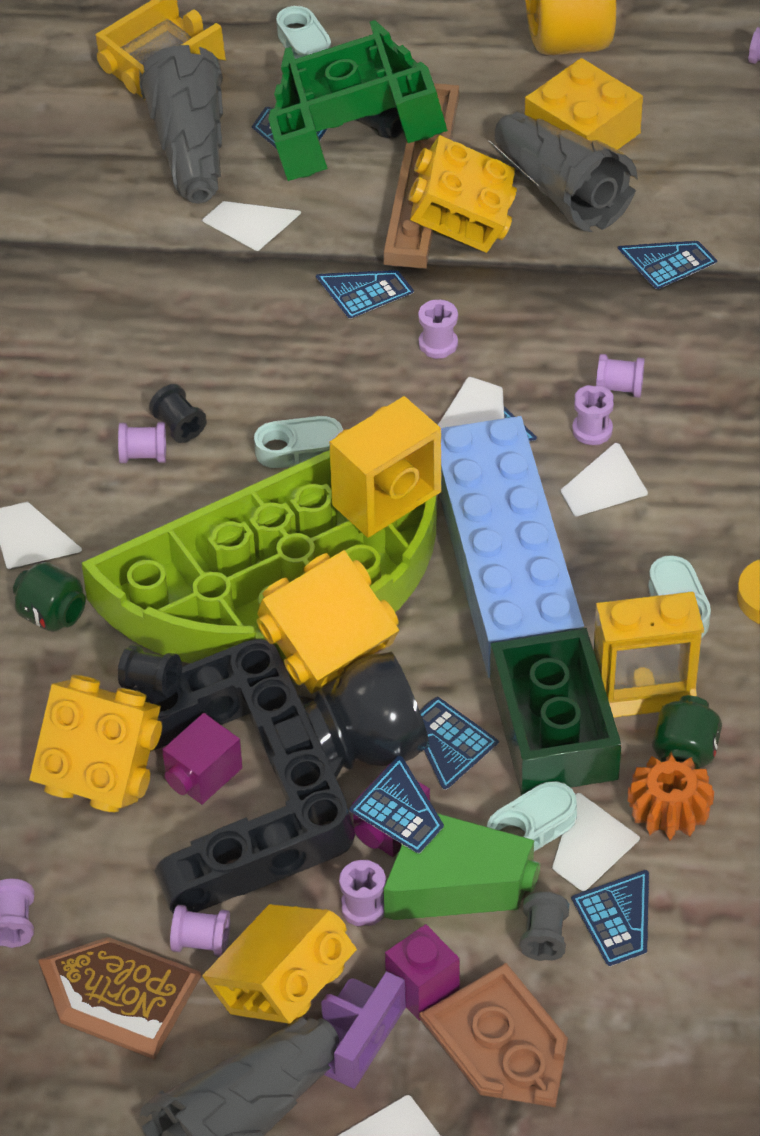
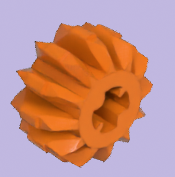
(670, 796)

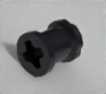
(175, 410)
(149, 671)

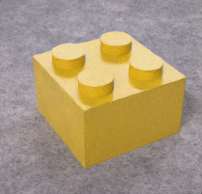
(588, 105)
(385, 466)

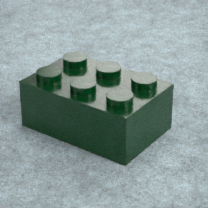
(555, 710)

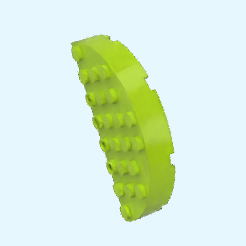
(204, 574)

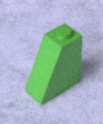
(461, 873)

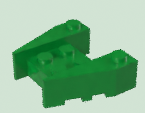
(344, 86)

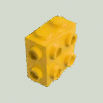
(462, 194)
(326, 619)
(96, 743)
(280, 963)

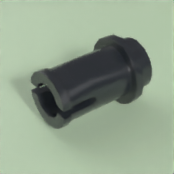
(386, 123)

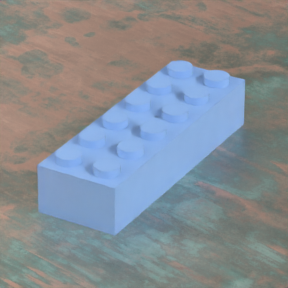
(504, 534)

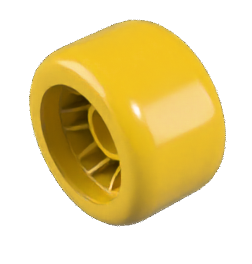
(571, 25)

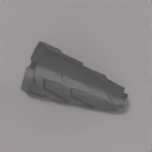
(187, 111)
(577, 174)
(249, 1089)

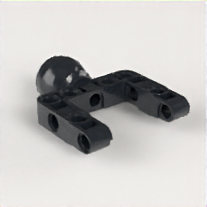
(306, 741)

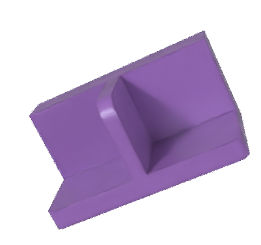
(363, 1022)

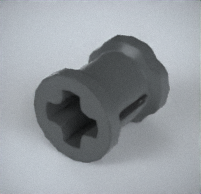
(544, 926)

